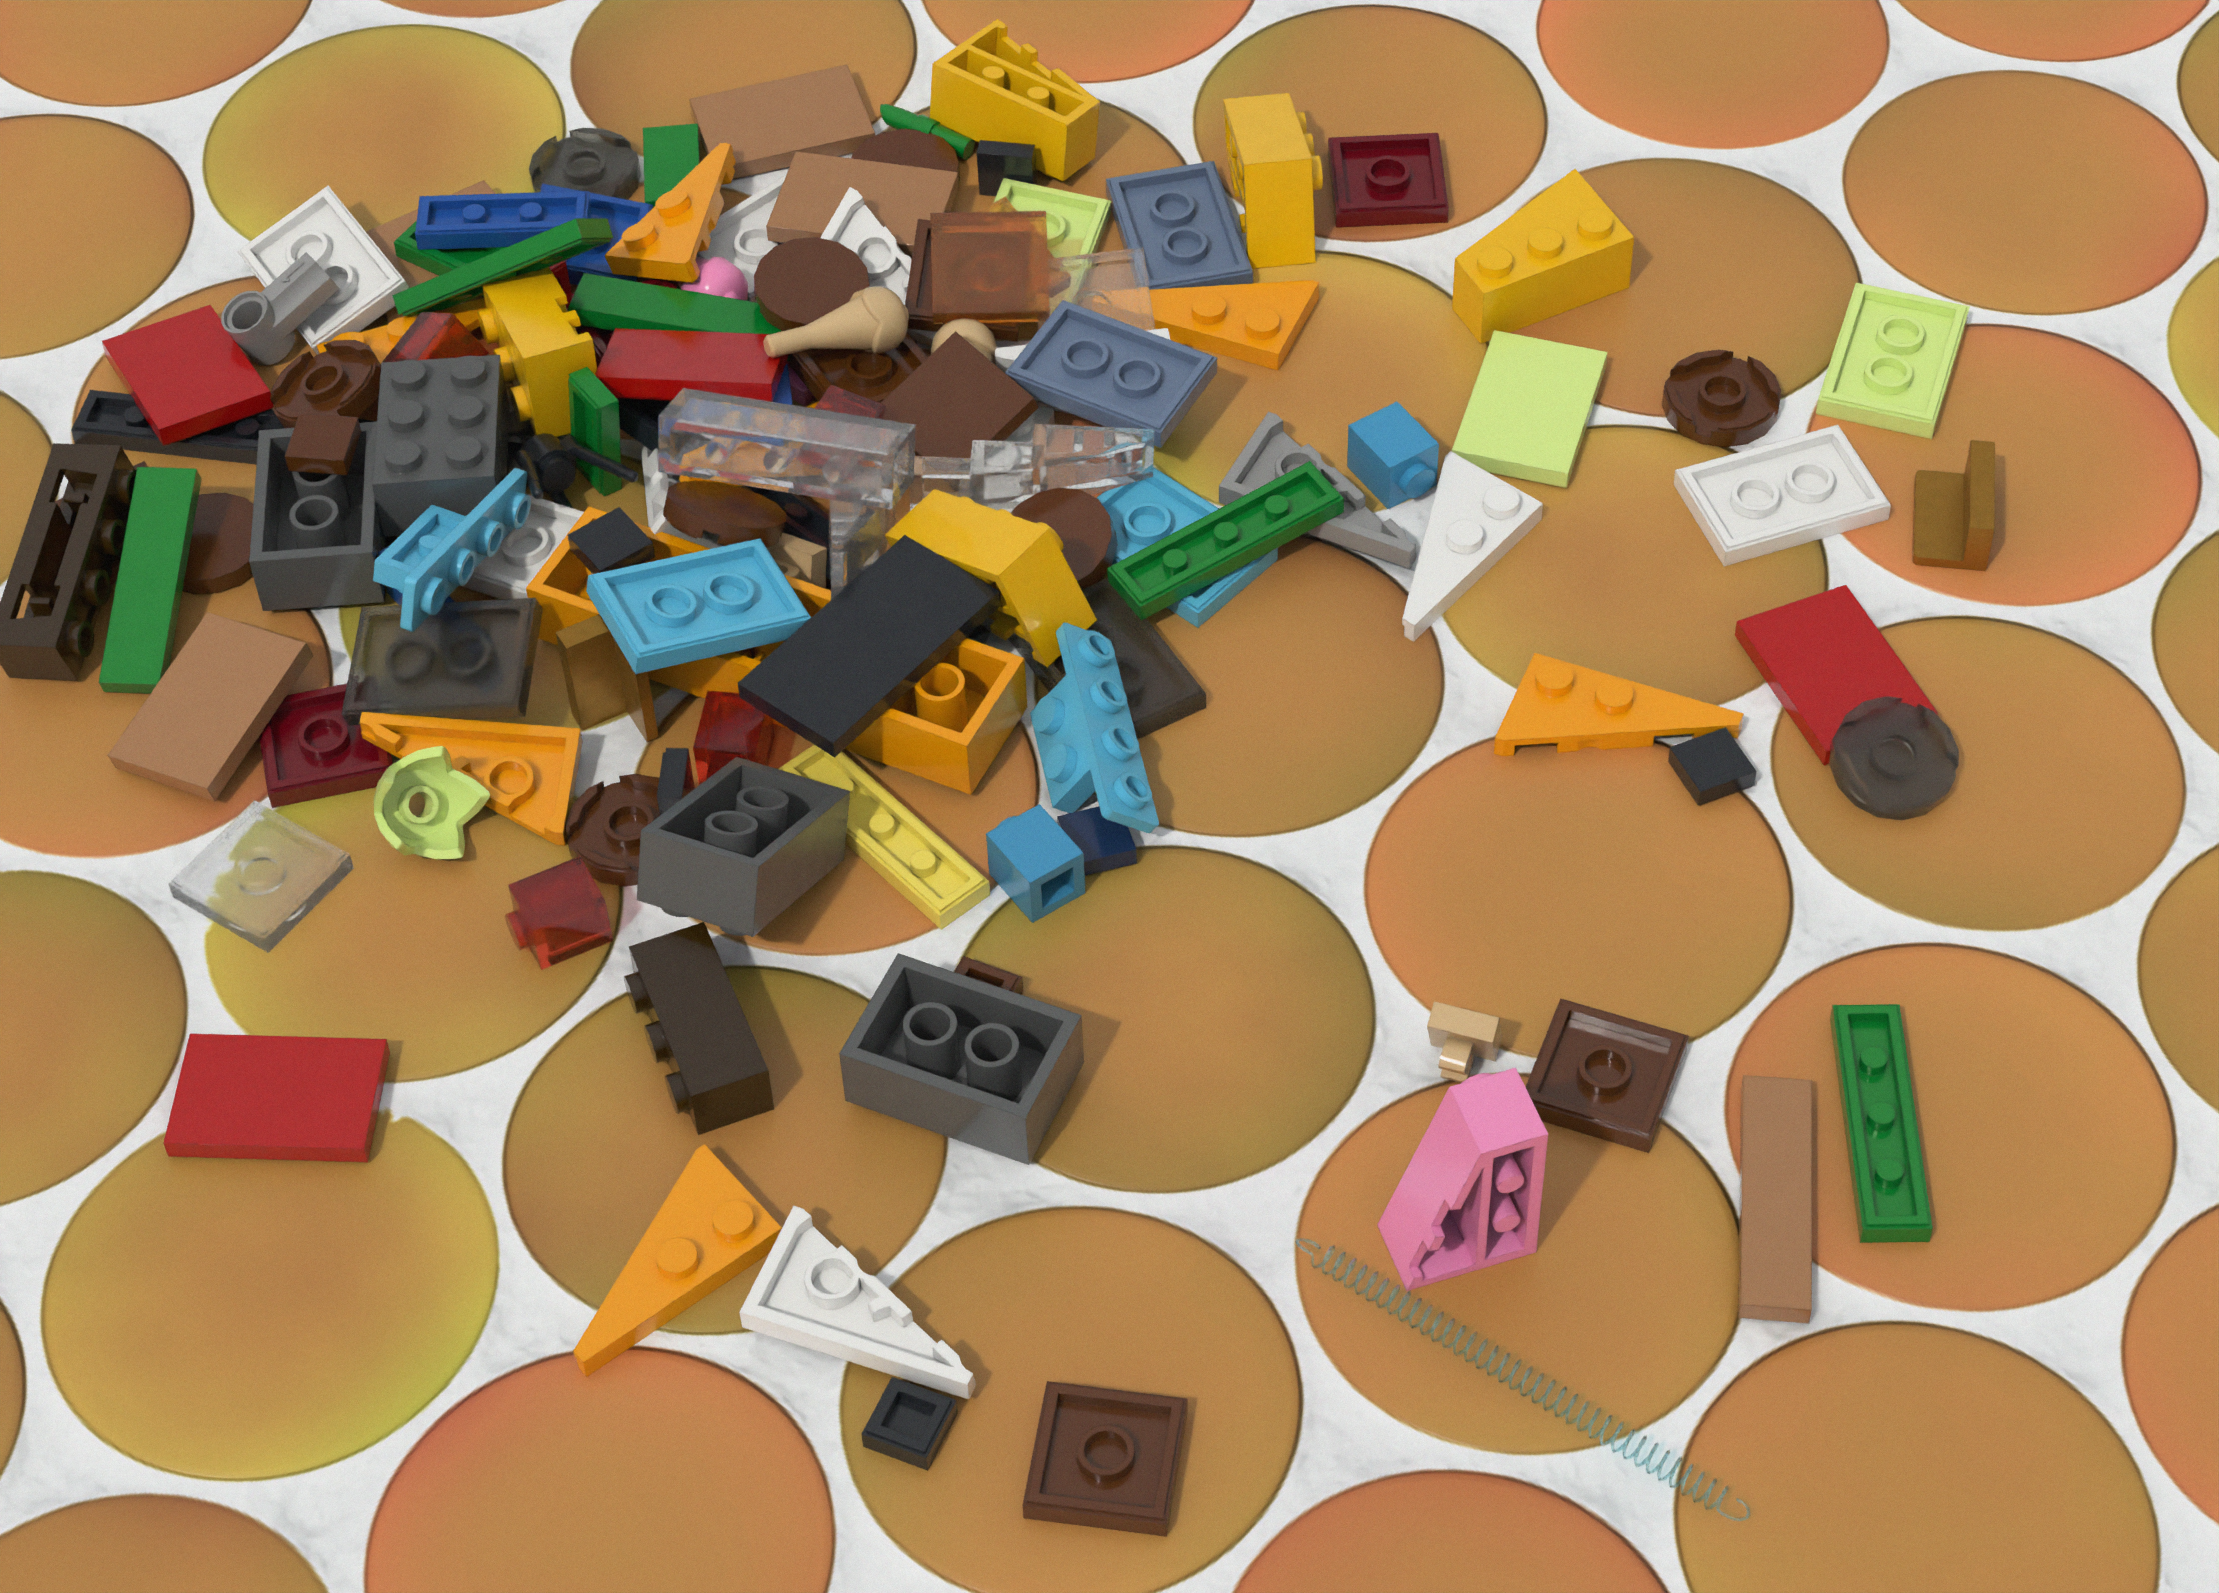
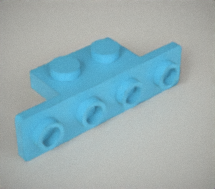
(446, 547)
(1090, 735)

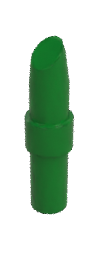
(904, 119)

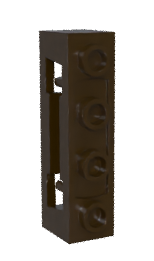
(65, 562)

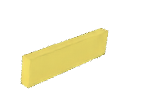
(897, 841)

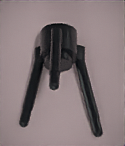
(553, 465)

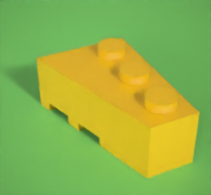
(1003, 94)
(1275, 177)
(1543, 261)
(536, 346)
(1011, 556)

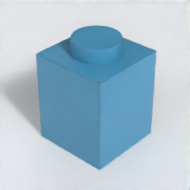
(1392, 455)
(1035, 863)

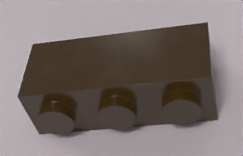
(698, 1029)

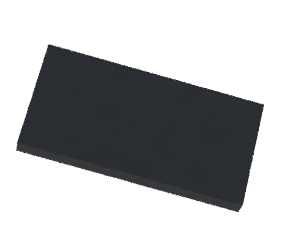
(869, 645)

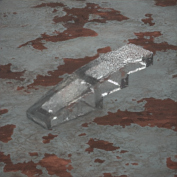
(1060, 456)
(855, 540)

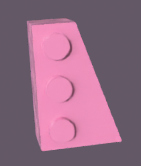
(1470, 1184)

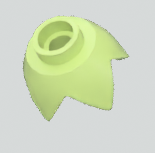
(448, 798)

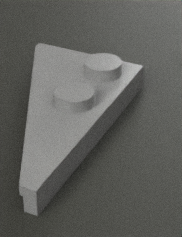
(1274, 453)

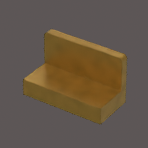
(1956, 513)
(602, 680)

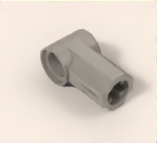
(267, 320)

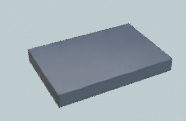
(1182, 225)
(1112, 371)

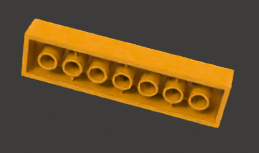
(938, 730)

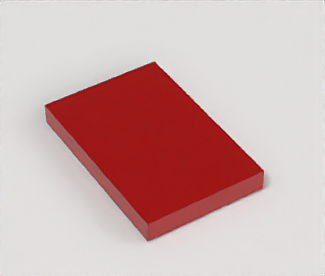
(666, 361)
(187, 375)
(1824, 662)
(277, 1098)

